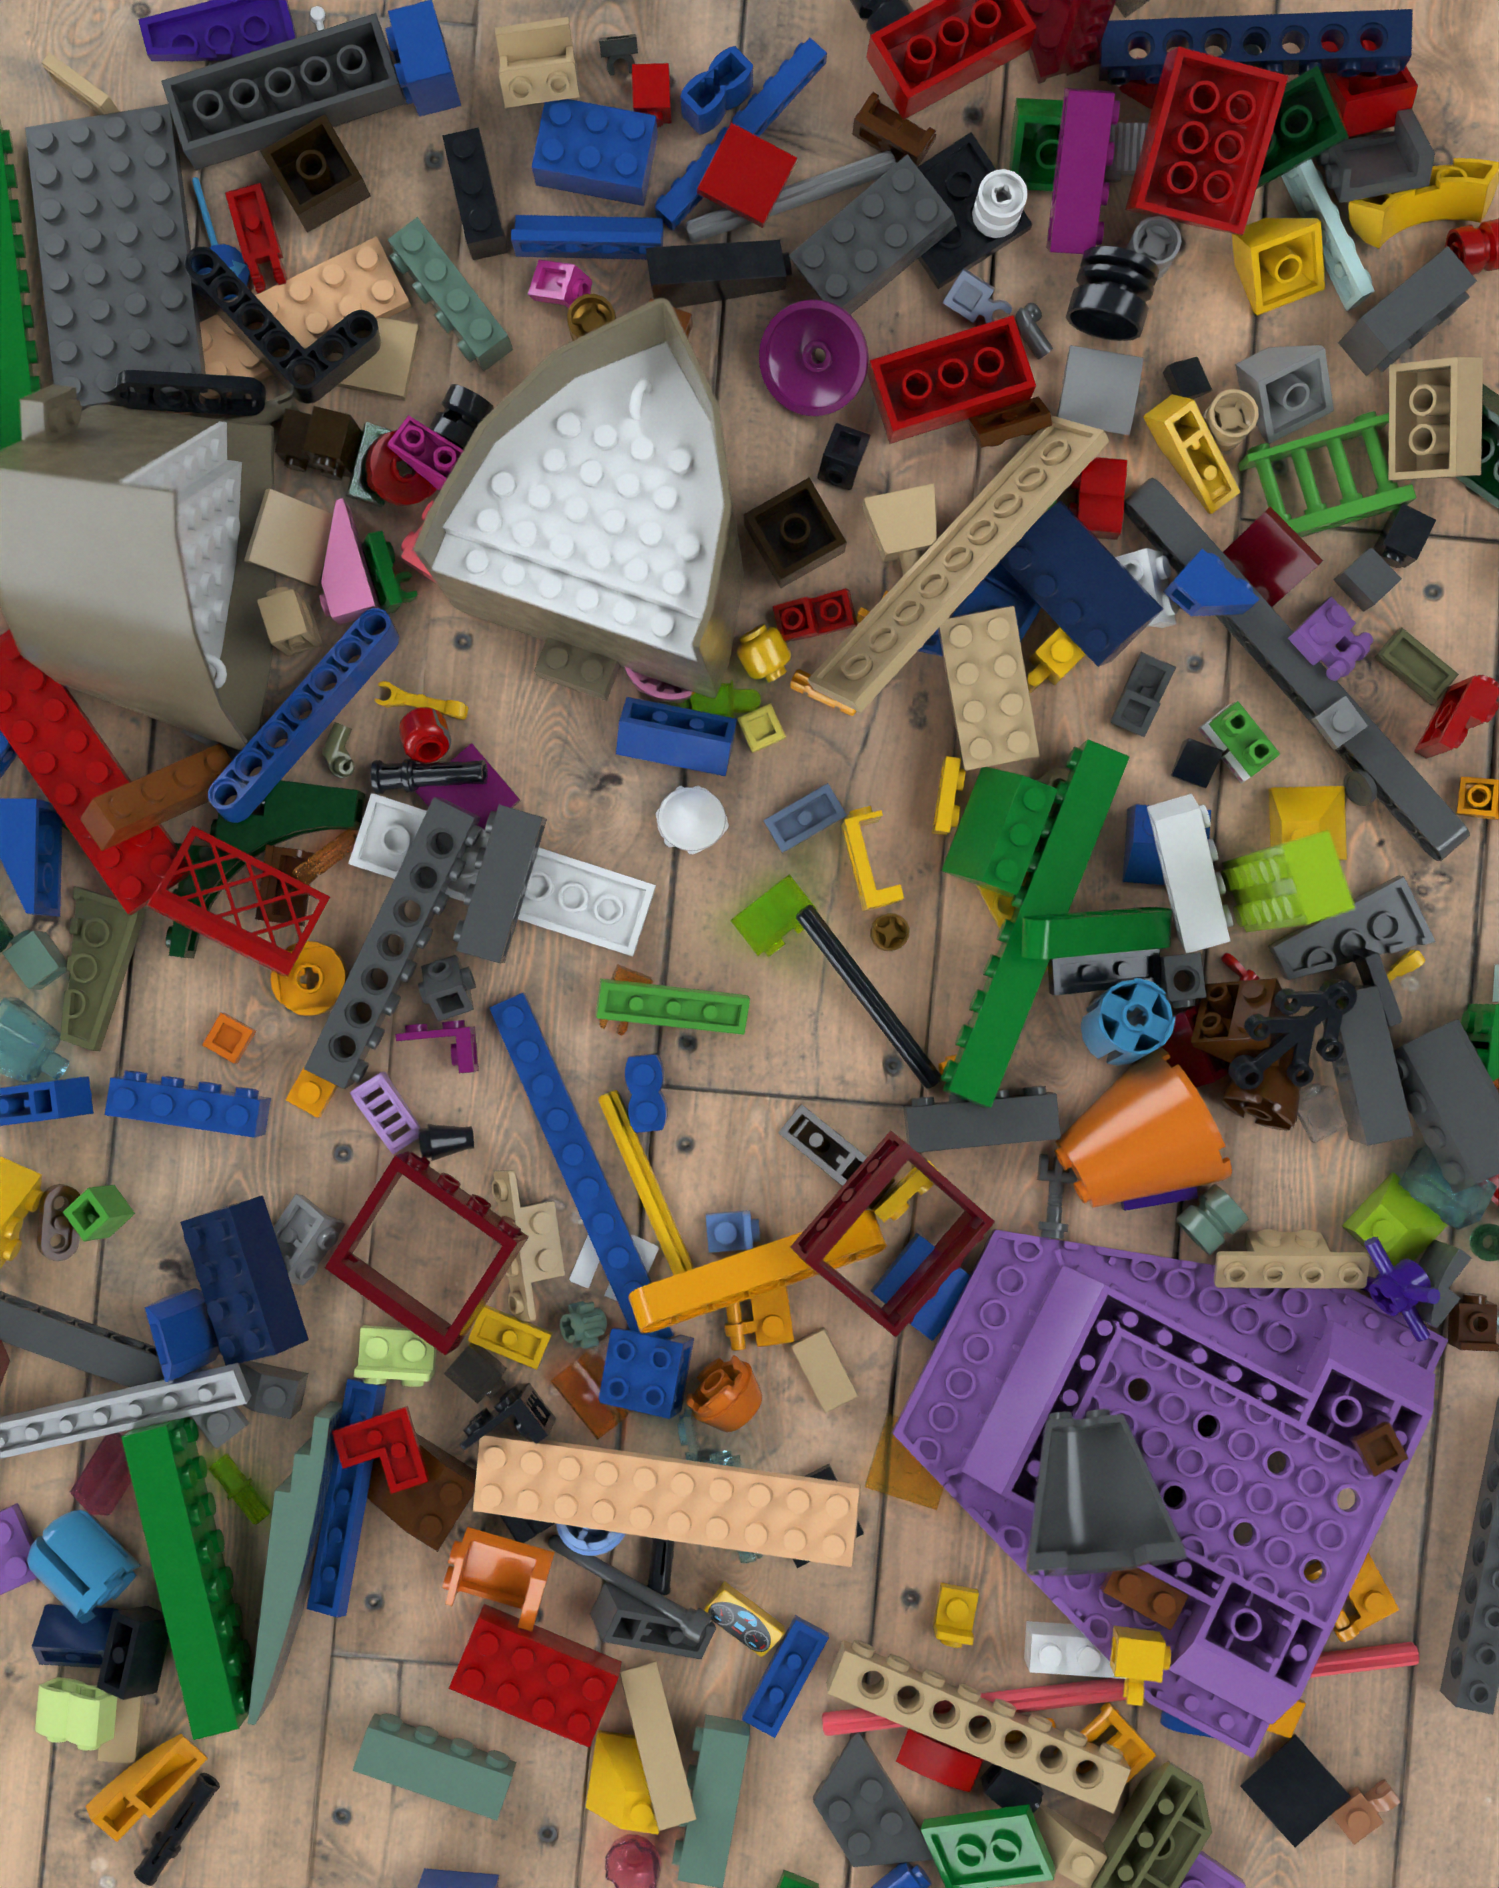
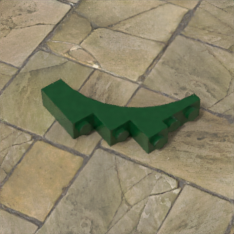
(288, 813)

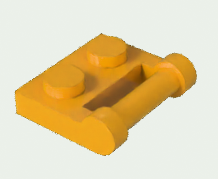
(1368, 1596)
(1127, 1739)

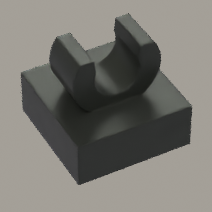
(618, 47)

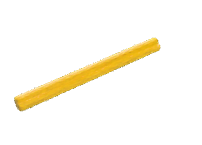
(645, 1182)

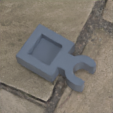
(971, 296)

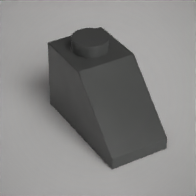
(274, 1389)

